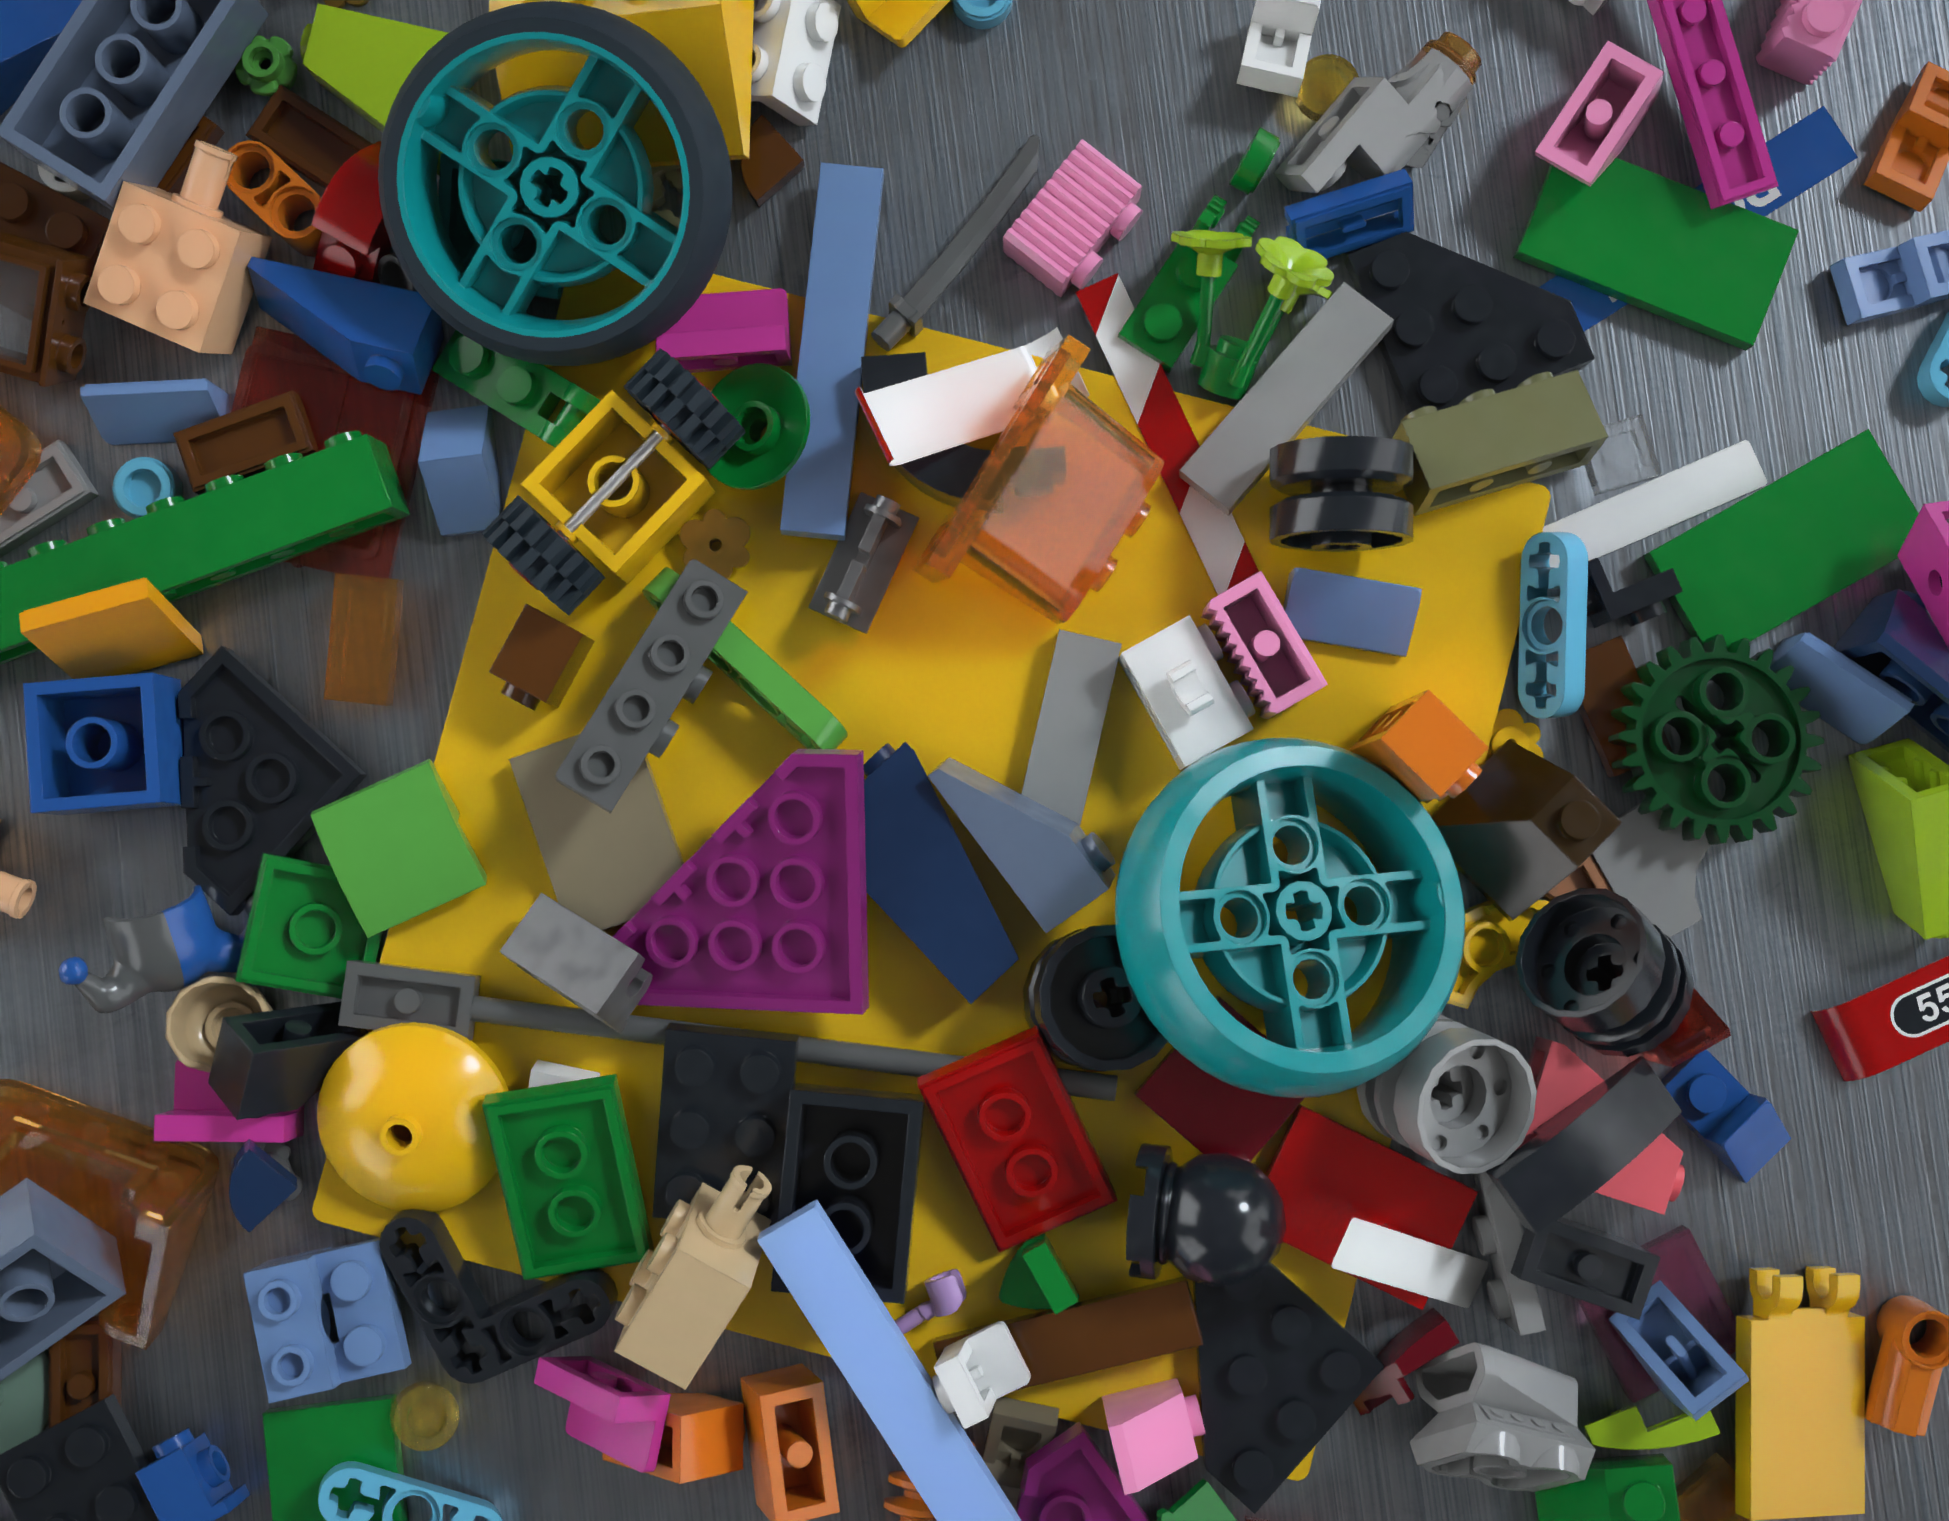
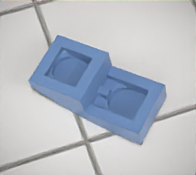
(1893, 278)

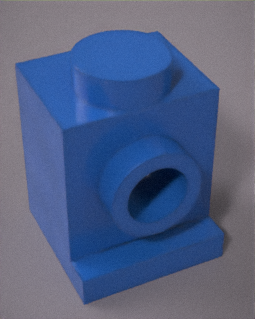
(189, 1480)

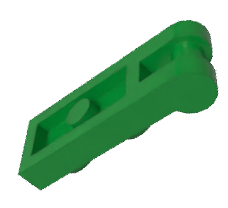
(515, 388)

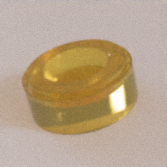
(1322, 83)
(424, 1416)

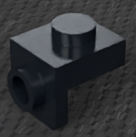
(1636, 602)

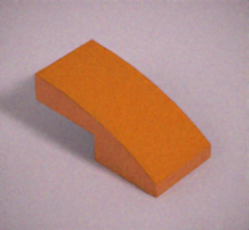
(1916, 143)

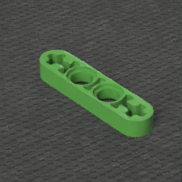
(763, 679)

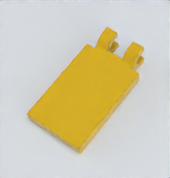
(1804, 1398)

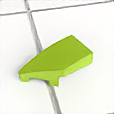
(1628, 1432)

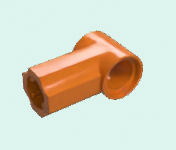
(1904, 1372)

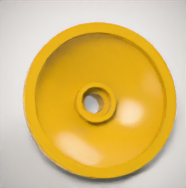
(416, 1080)

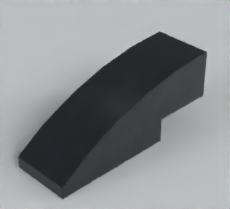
(1585, 1145)

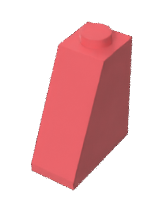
(1562, 1079)

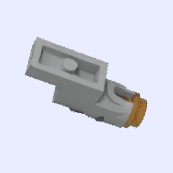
(1386, 122)

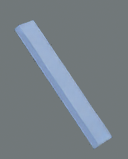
(882, 1368)

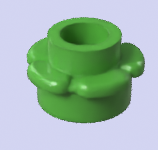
(282, 69)

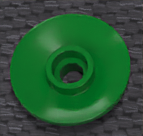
(756, 398)

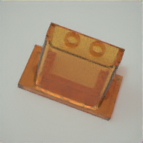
(1049, 496)

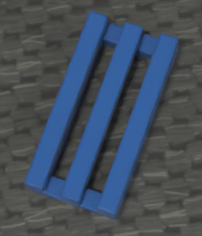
(1348, 210)

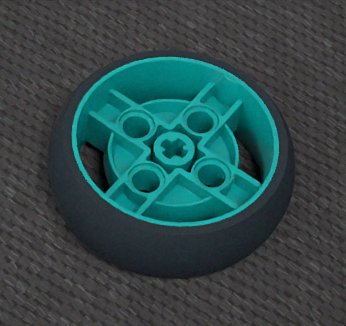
(617, 81)

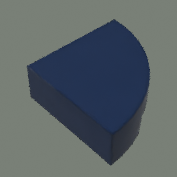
(257, 1185)

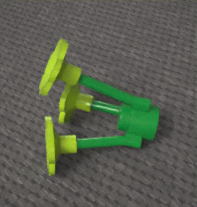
(1295, 272)

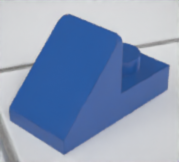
(1725, 1116)

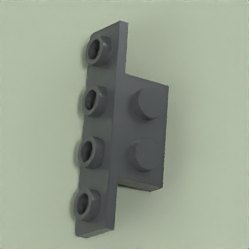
(650, 686)

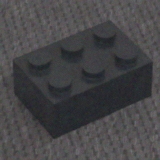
(862, 1165)

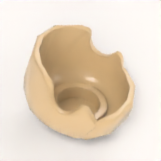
(198, 1012)

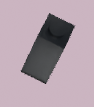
(277, 1057)

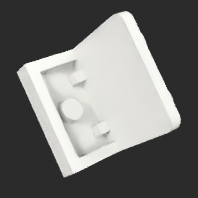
(793, 55)

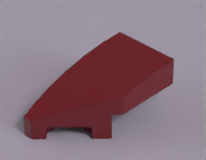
(1406, 1352)

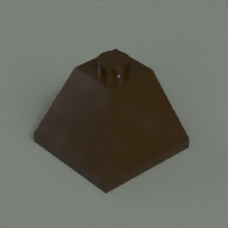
(1522, 827)

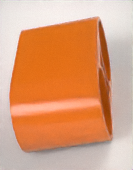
(279, 198)

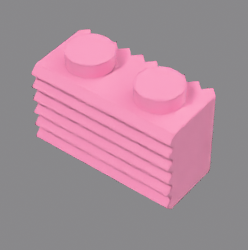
(1807, 37)
(1073, 220)
(1263, 645)

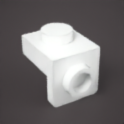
(1278, 45)
(979, 1372)

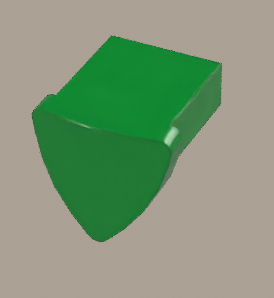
(1038, 1278)

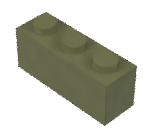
(1500, 440)

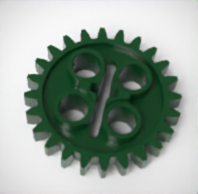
(1751, 699)

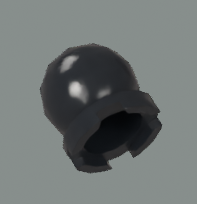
(1208, 1218)

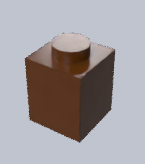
(540, 659)

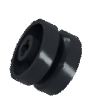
(1341, 493)
(1062, 1004)

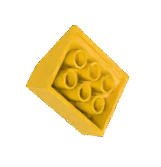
(705, 35)

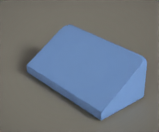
(152, 409)
(1352, 611)
(1840, 688)

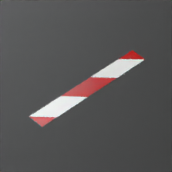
(1166, 434)

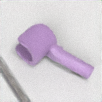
(945, 1294)

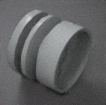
(1455, 1099)

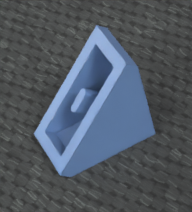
(461, 469)
(1679, 1353)

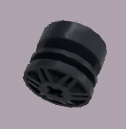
(1604, 972)

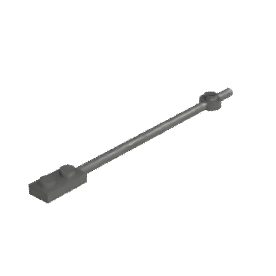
(396, 994)

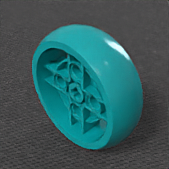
(1409, 900)

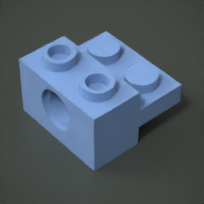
(325, 1319)

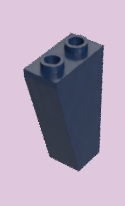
(925, 876)

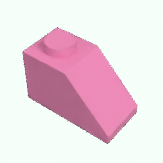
(1601, 114)
(1152, 1432)

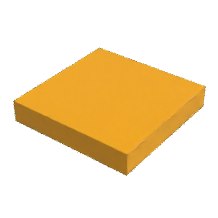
(112, 631)

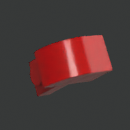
(352, 220)

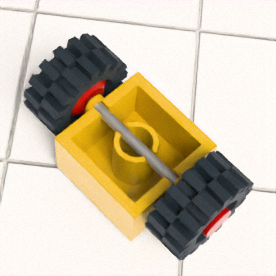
(617, 484)

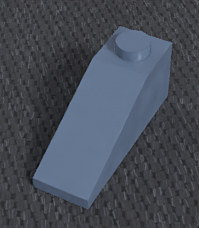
(1033, 847)

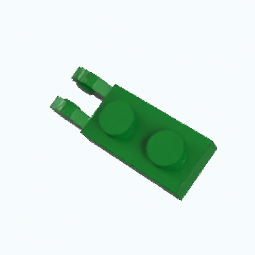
(1170, 307)

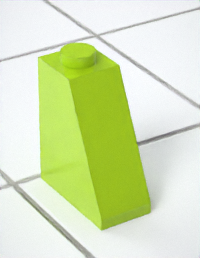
(364, 58)
(1908, 821)

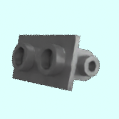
(864, 562)

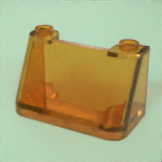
(121, 1180)

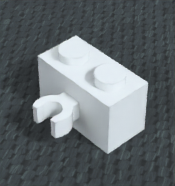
(1187, 691)

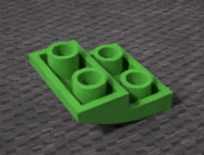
(398, 848)

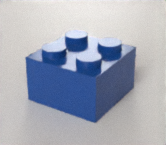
(103, 743)

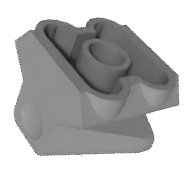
(1500, 1421)

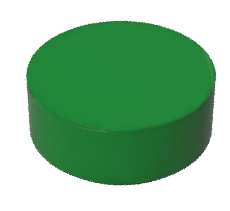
(1255, 161)

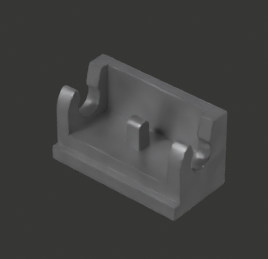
(579, 962)

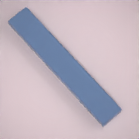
(832, 348)

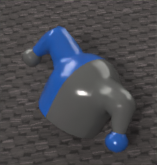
(157, 954)

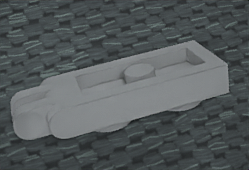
(1500, 1235)

